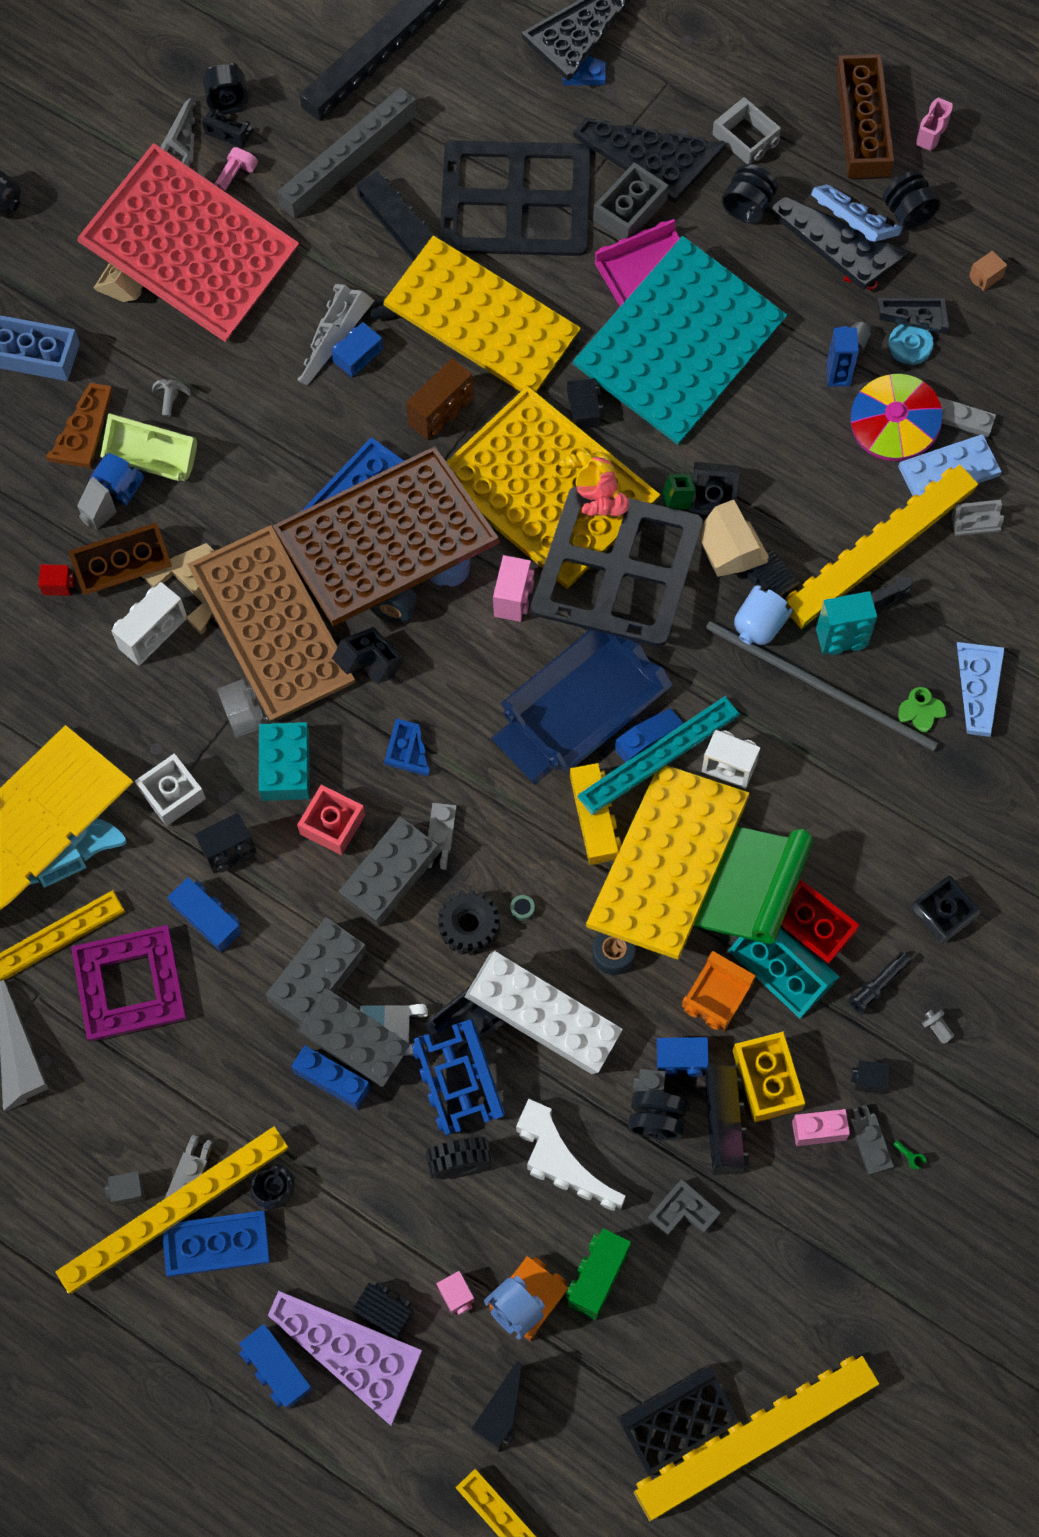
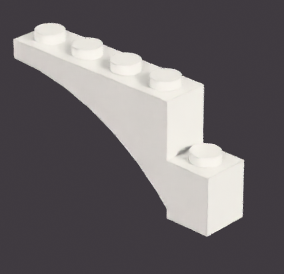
(554, 1160)

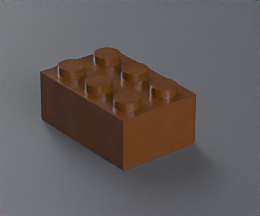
(440, 399)

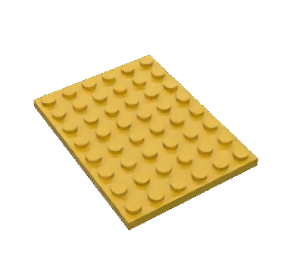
(521, 487)

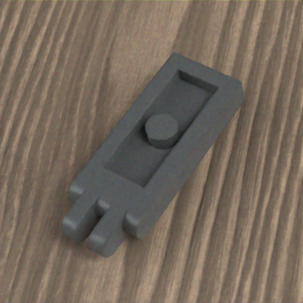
(870, 1141)

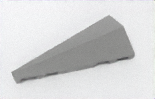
(180, 138)
(342, 316)
(19, 1066)

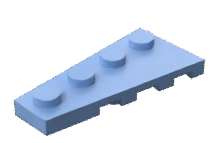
(855, 214)
(980, 679)

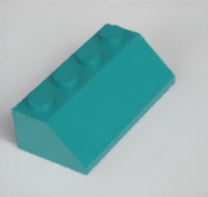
(786, 970)

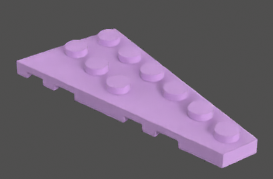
(361, 1358)

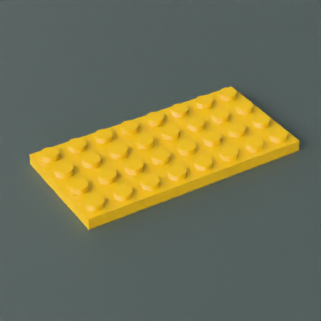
(481, 316)
(668, 861)

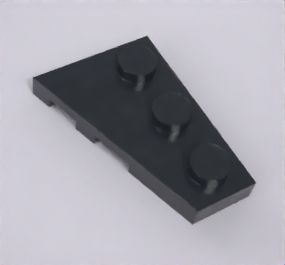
(915, 312)

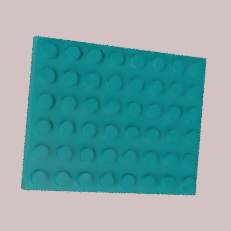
(679, 340)

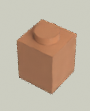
(987, 270)

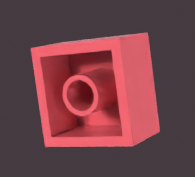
(331, 820)

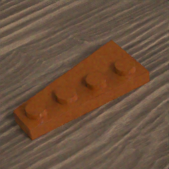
(83, 429)

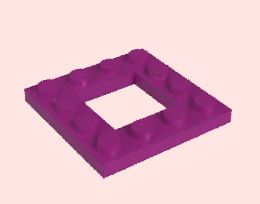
(107, 1023)

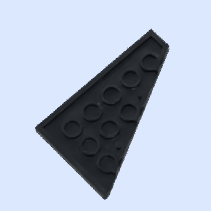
(573, 33)
(671, 158)

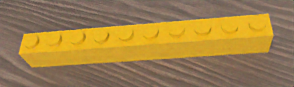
(881, 545)
(754, 1438)

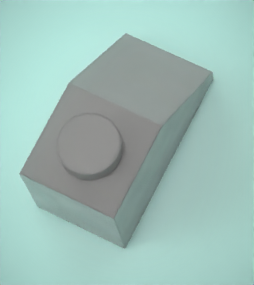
(96, 504)

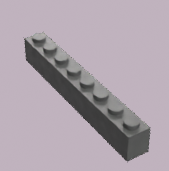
(347, 153)

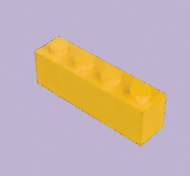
(598, 828)

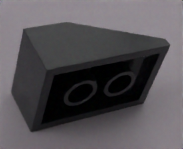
(498, 1418)

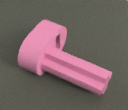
(236, 159)

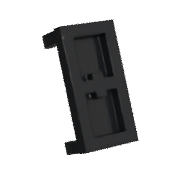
(226, 129)

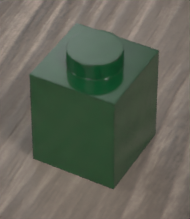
(679, 491)

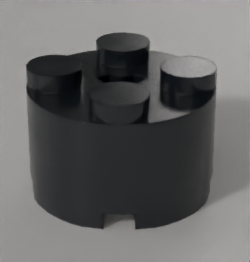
(225, 88)

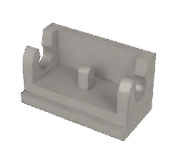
(977, 518)

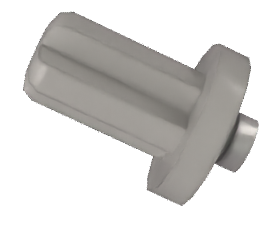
(938, 1025)

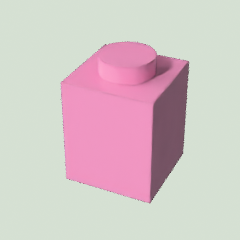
(456, 1293)

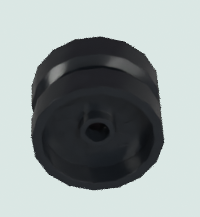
(657, 1115)

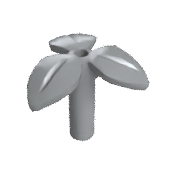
(169, 386)

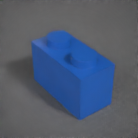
(357, 349)
(682, 1056)

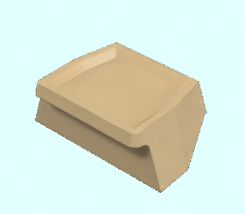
(731, 541)

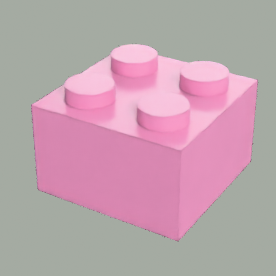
(513, 588)

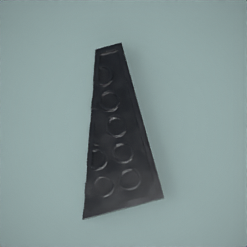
(839, 243)

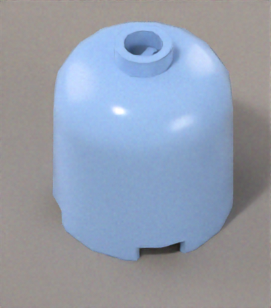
(761, 616)

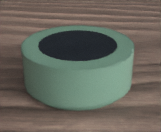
(522, 907)

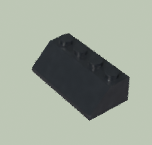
(724, 1120)

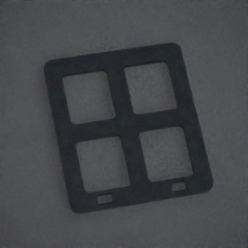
(516, 197)
(617, 566)

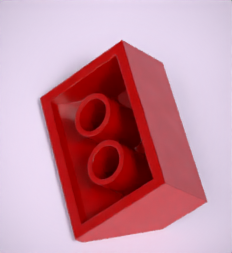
(818, 923)

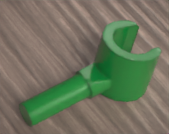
(909, 1155)

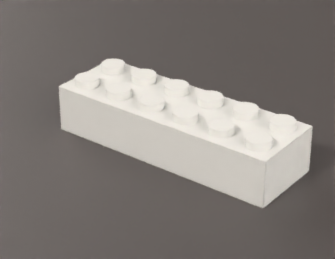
(543, 1013)

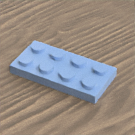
(971, 454)

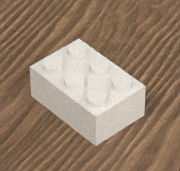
(149, 623)

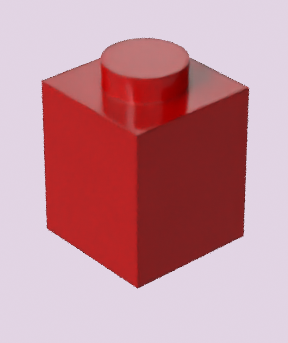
(56, 580)

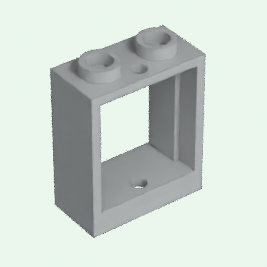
(746, 110)

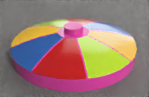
(896, 417)

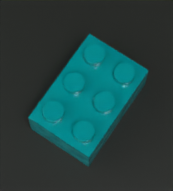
(846, 623)
(284, 761)

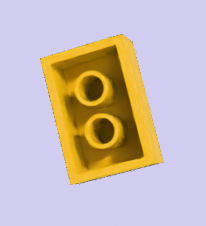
(768, 1077)

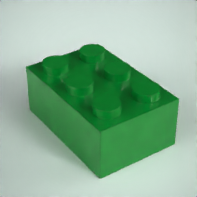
(597, 1273)

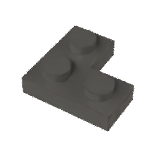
(681, 1203)

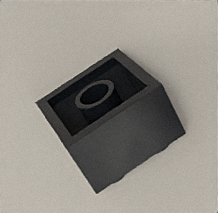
(713, 486)

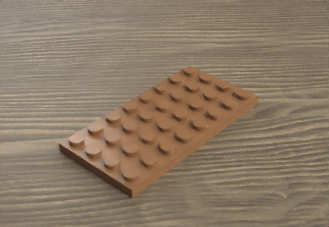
(270, 623)

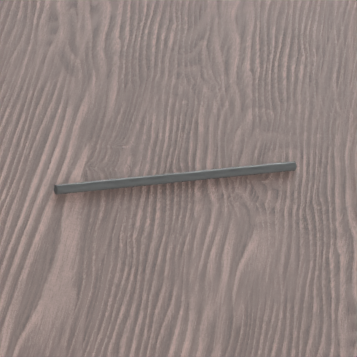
(822, 686)

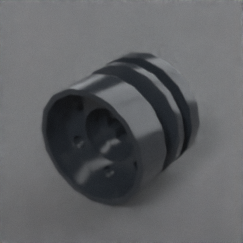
(749, 193)
(911, 200)

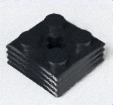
(945, 894)

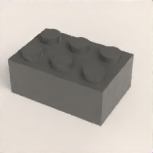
(630, 202)

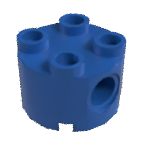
(118, 477)

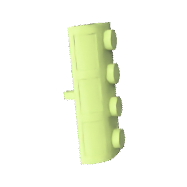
(150, 447)

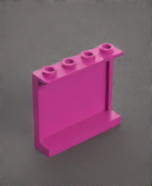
(633, 258)

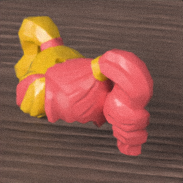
(597, 483)

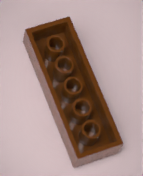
(864, 116)

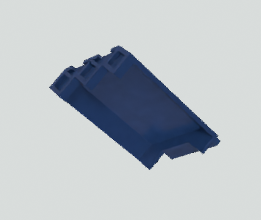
(577, 703)

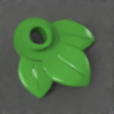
(921, 713)

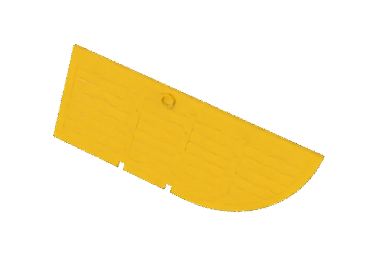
(47, 802)

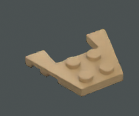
(201, 616)

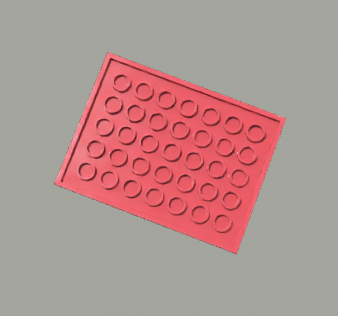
(188, 242)

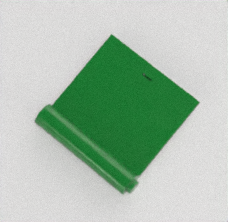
(755, 884)

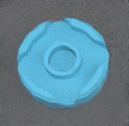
(910, 344)

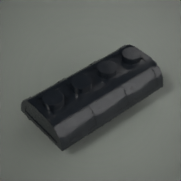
(458, 1011)

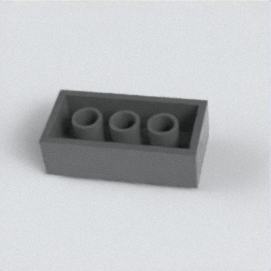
(389, 871)
(319, 965)
(353, 1037)

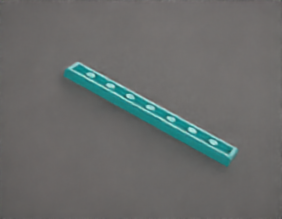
(658, 755)

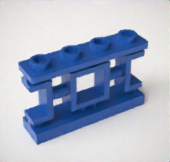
(475, 1071)

